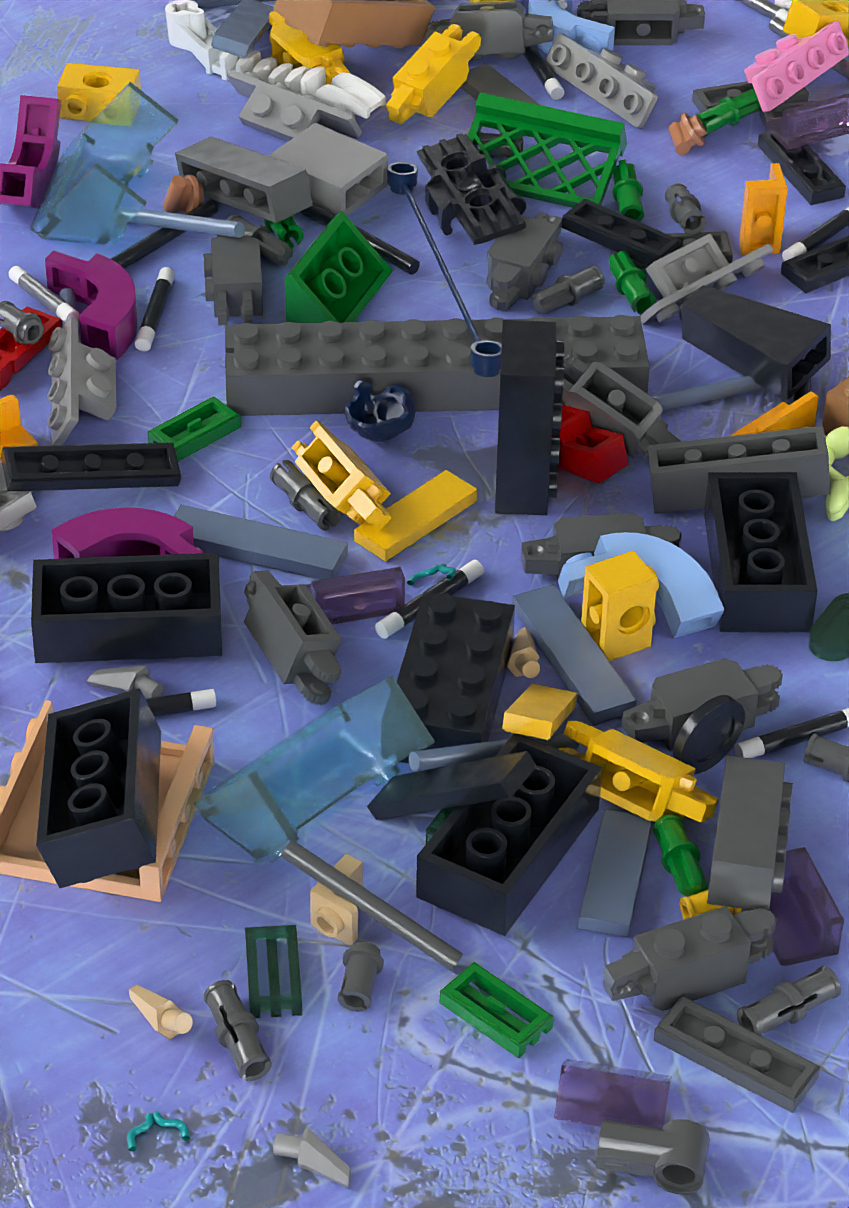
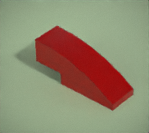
(587, 449)

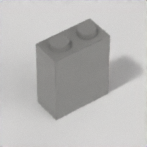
(339, 168)

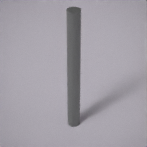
(371, 905)

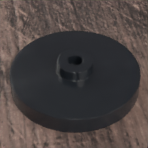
(710, 733)

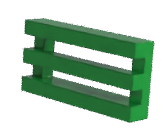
(194, 429)
(489, 1013)

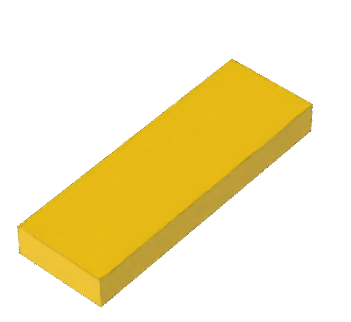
(417, 515)
(539, 711)

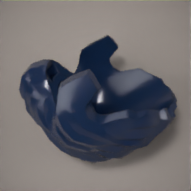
(380, 415)

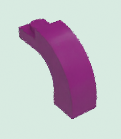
(34, 153)
(108, 292)
(123, 533)

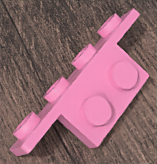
(795, 64)

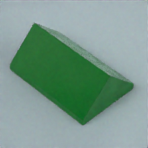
(334, 276)

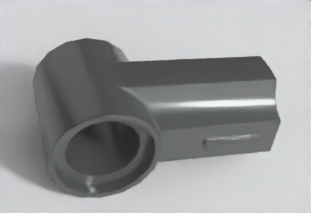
(671, 1154)

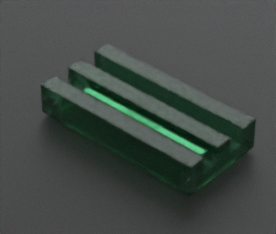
(275, 1001)

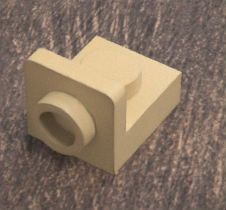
(332, 913)

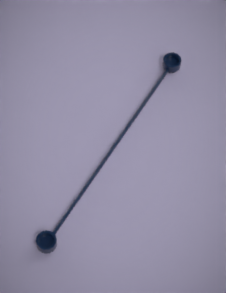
(485, 354)

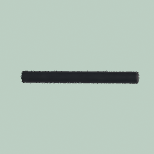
(160, 237)
(385, 250)

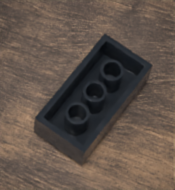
(529, 417)
(760, 552)
(126, 608)
(457, 666)
(100, 789)
(500, 852)

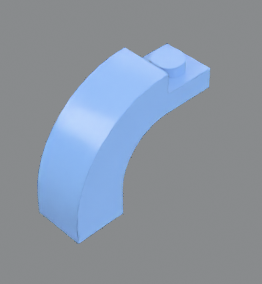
(583, 31)
(684, 586)

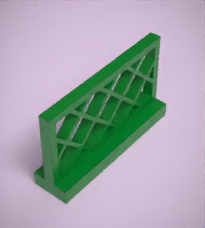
(553, 127)

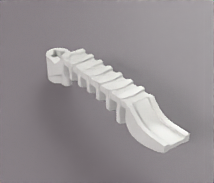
(193, 32)

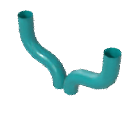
(450, 571)
(160, 1121)

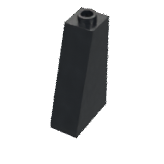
(756, 339)

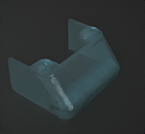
(89, 187)
(315, 769)

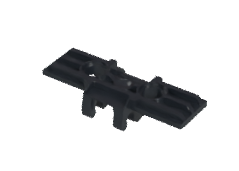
(472, 194)

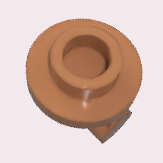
(687, 133)
(183, 194)

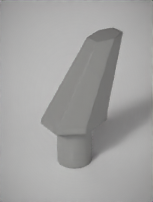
(126, 679)
(313, 1156)

